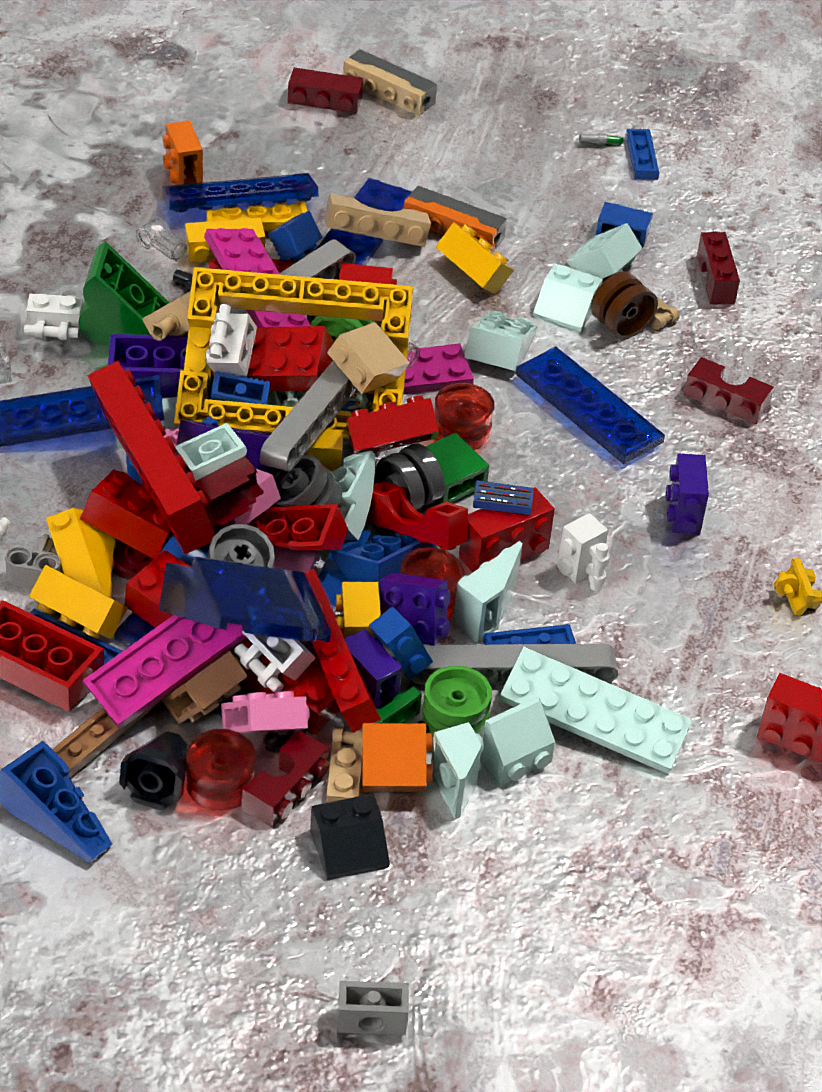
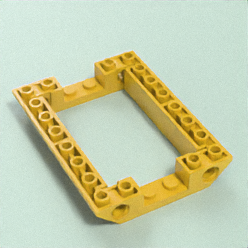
(290, 295)

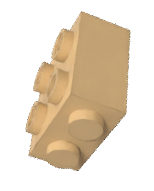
(368, 357)

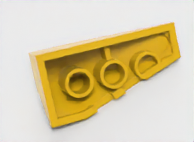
(83, 550)

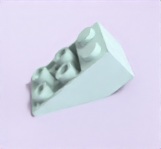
(500, 340)
(486, 594)

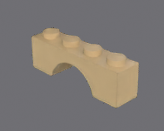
(400, 226)

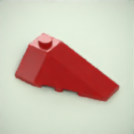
(303, 527)

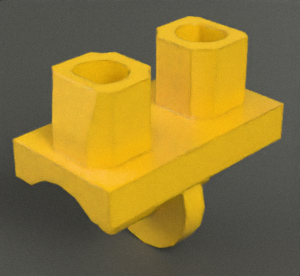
(797, 586)

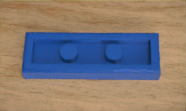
(642, 154)
(542, 635)

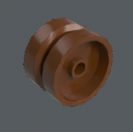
(624, 305)

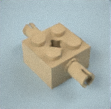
(169, 319)

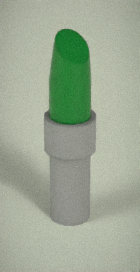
(600, 139)

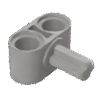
(26, 564)

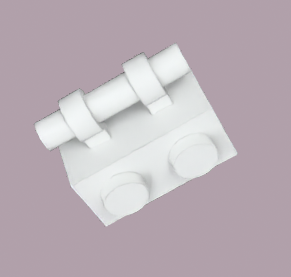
(53, 316)
(231, 342)
(584, 551)
(285, 656)

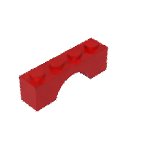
(441, 525)

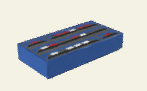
(503, 497)

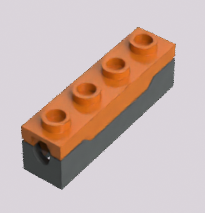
(446, 210)

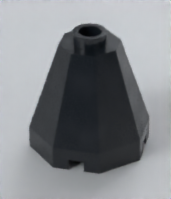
(156, 771)

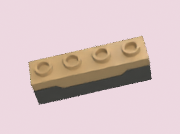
(391, 82)

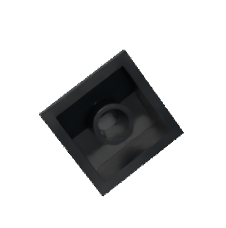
(349, 836)

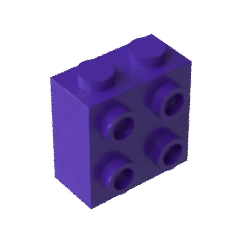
(687, 493)
(420, 601)
(376, 667)

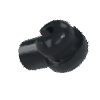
(183, 278)
(274, 742)

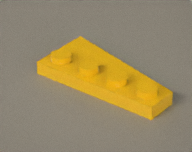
(271, 216)

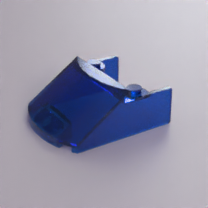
(254, 596)

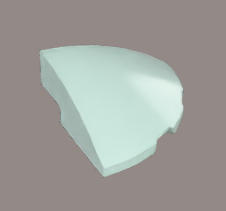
(357, 484)

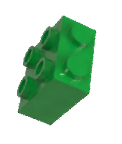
(459, 466)

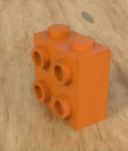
(183, 153)
(395, 757)

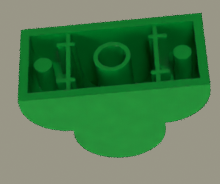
(115, 298)

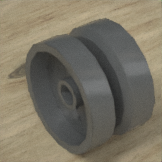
(416, 471)
(307, 484)
(242, 545)

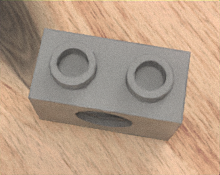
(373, 1007)

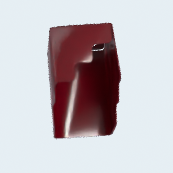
(237, 477)

